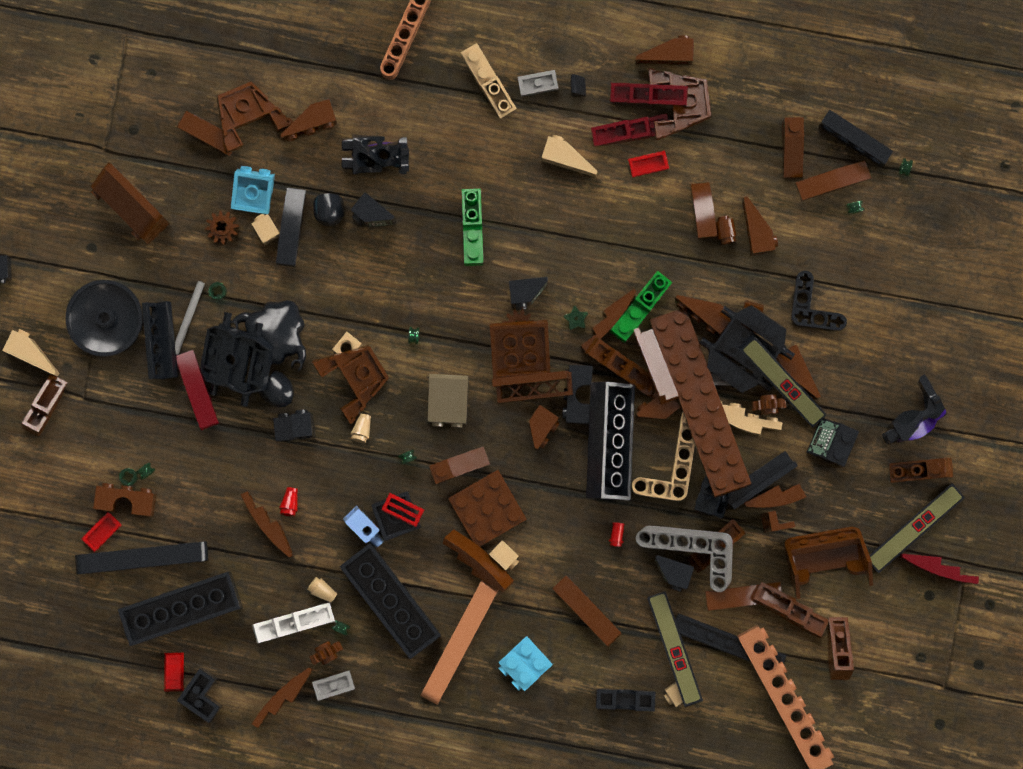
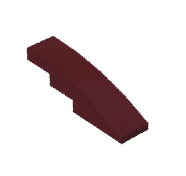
(649, 93)
(626, 130)
(197, 390)
(933, 565)

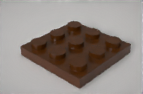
(520, 348)
(487, 508)

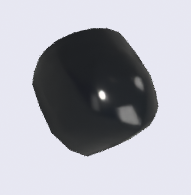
(328, 209)
(278, 391)

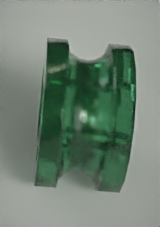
(905, 167)
(855, 207)
(219, 296)
(413, 335)
(407, 457)
(131, 471)
(145, 471)
(340, 627)

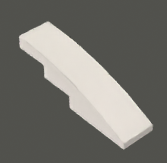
(293, 622)

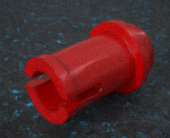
(617, 534)

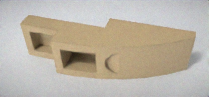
(487, 80)
(750, 423)

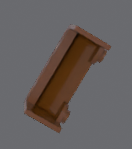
(128, 204)
(826, 552)

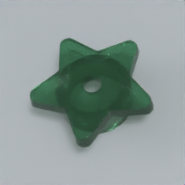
(576, 323)

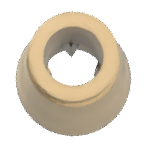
(361, 429)
(322, 590)

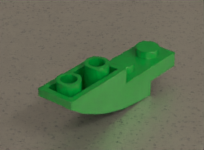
(472, 227)
(641, 306)

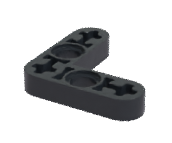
(805, 308)

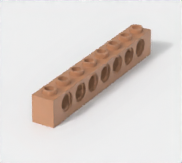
(748, 640)

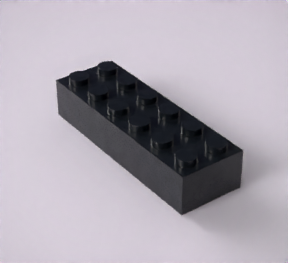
(610, 441)
(390, 600)
(180, 608)

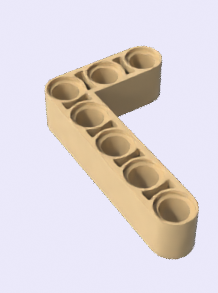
(678, 463)

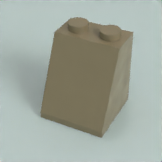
(448, 400)

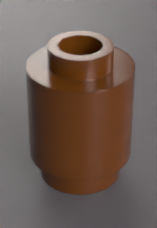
(726, 230)

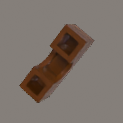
(108, 497)

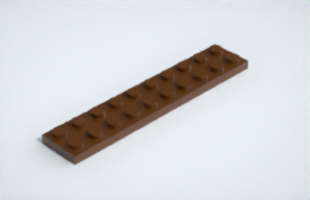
(700, 403)

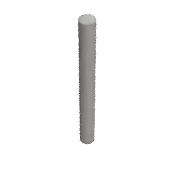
(188, 316)

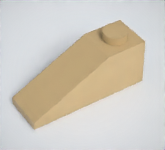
(564, 155)
(27, 350)

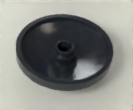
(104, 318)

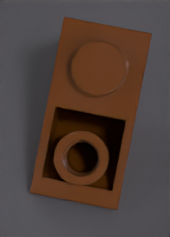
(655, 410)
(541, 424)

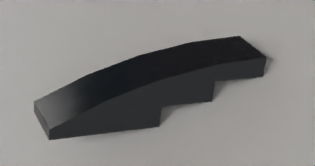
(291, 227)

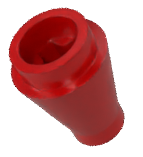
(289, 504)

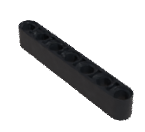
(141, 557)

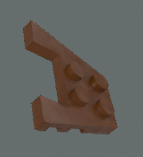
(243, 107)
(687, 115)
(360, 371)

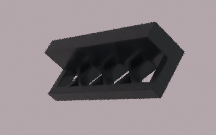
(855, 138)
(162, 340)
(763, 478)

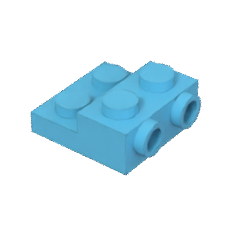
(252, 190)
(524, 664)

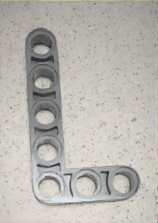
(694, 545)

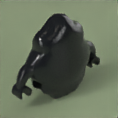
(280, 329)

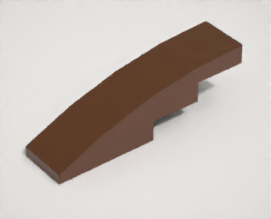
(833, 180)
(612, 315)
(621, 366)
(272, 530)
(482, 563)
(734, 596)
(790, 610)
(587, 611)
(287, 692)

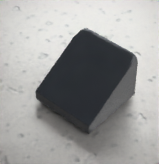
(578, 86)

